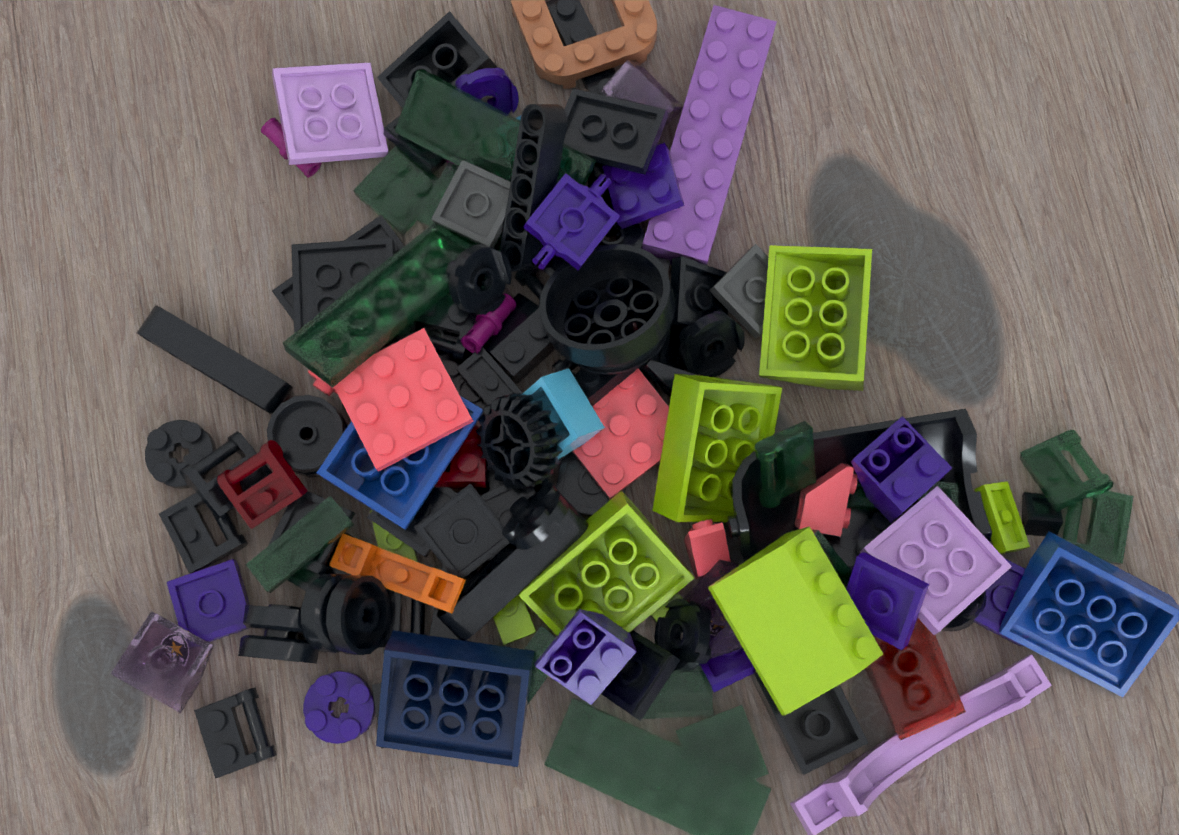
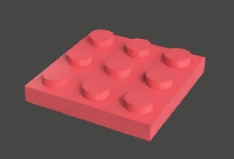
(402, 400)
(631, 438)

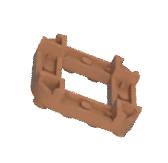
(590, 56)

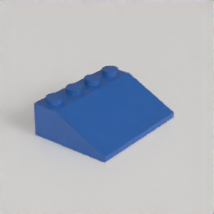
(401, 487)
(1088, 615)

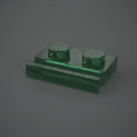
(683, 696)

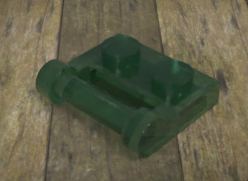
(794, 462)
(1056, 475)
(1106, 527)

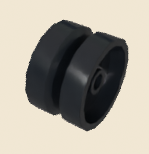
(302, 419)
(345, 614)
(280, 636)

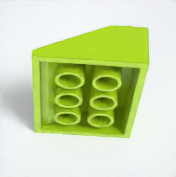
(816, 316)
(705, 439)
(611, 570)
(795, 620)

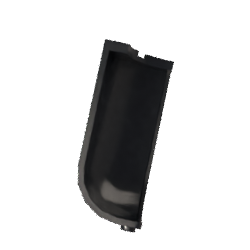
(947, 432)

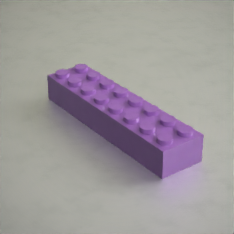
(711, 132)

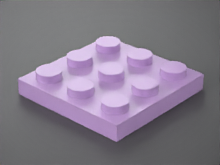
(329, 113)
(943, 550)

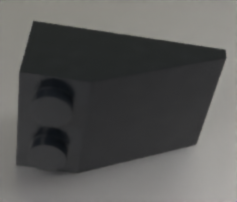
(442, 51)

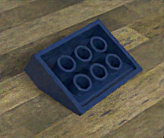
(454, 698)

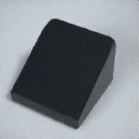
(1039, 515)

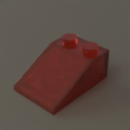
(915, 683)

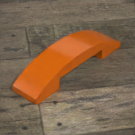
(398, 573)

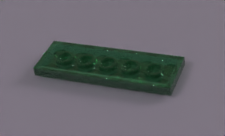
(471, 130)
(377, 307)
(655, 774)

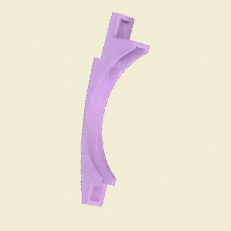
(866, 777)

